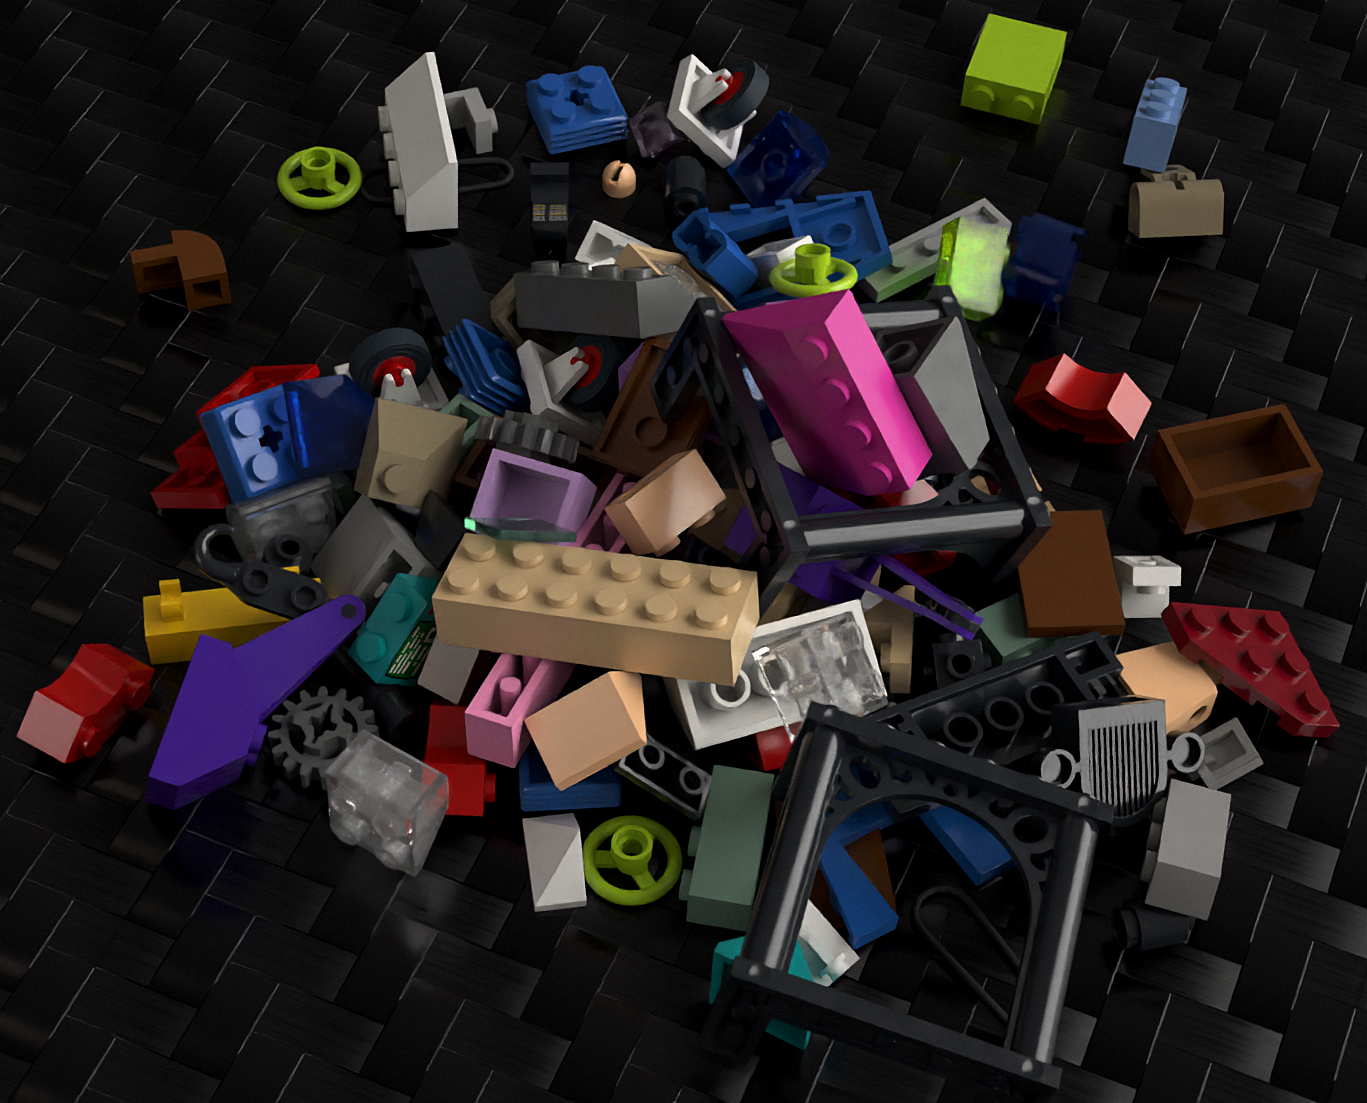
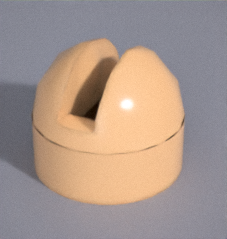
(626, 183)

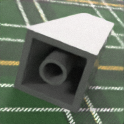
(940, 389)

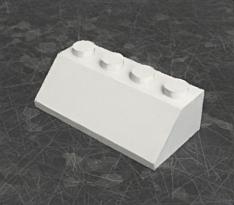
(420, 148)
(724, 712)

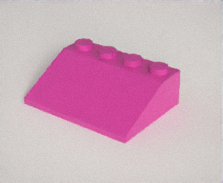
(831, 392)

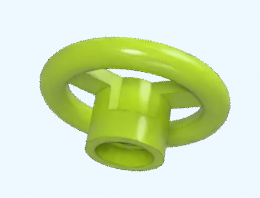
(319, 174)
(812, 267)
(635, 836)

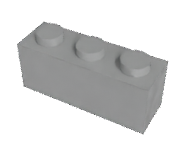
(1186, 849)

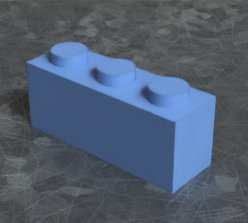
(1155, 124)

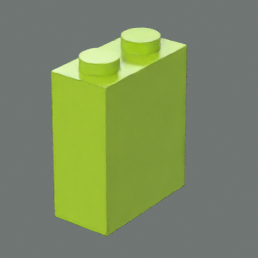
(1013, 68)

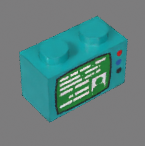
(398, 632)

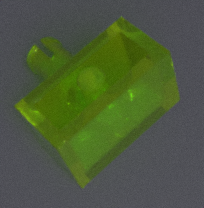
(972, 263)

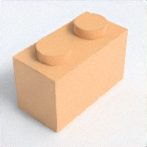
(665, 504)

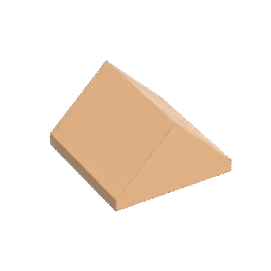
(590, 727)

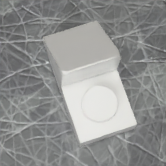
(1145, 584)

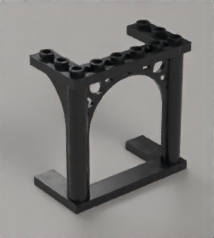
(989, 529)
(1053, 862)

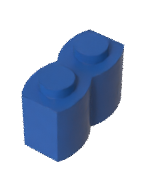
(715, 255)

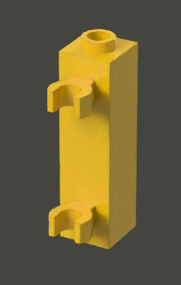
(178, 619)

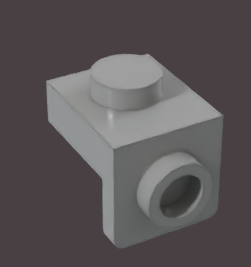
(468, 110)
(1226, 756)

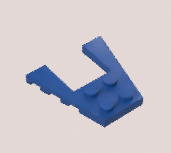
(840, 221)
(857, 899)

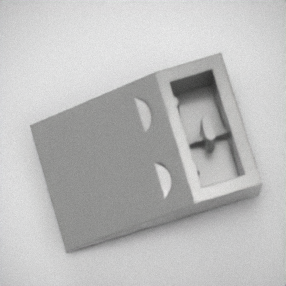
(368, 554)

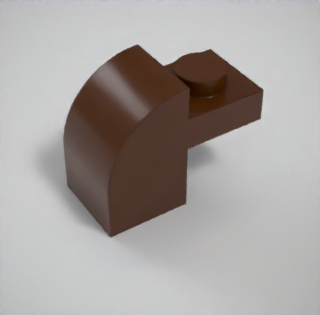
(188, 262)

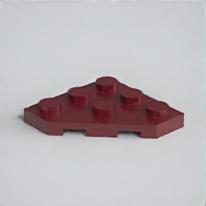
(1256, 661)

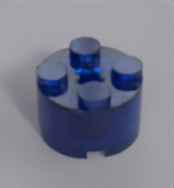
(1043, 260)

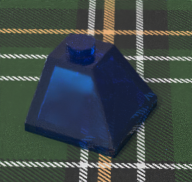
(779, 161)
(327, 423)

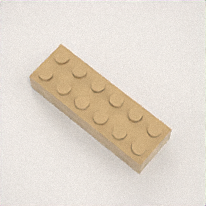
(598, 608)

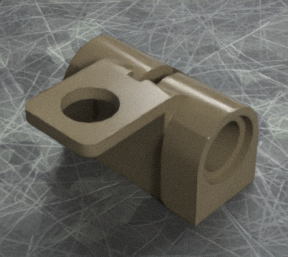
(1175, 204)

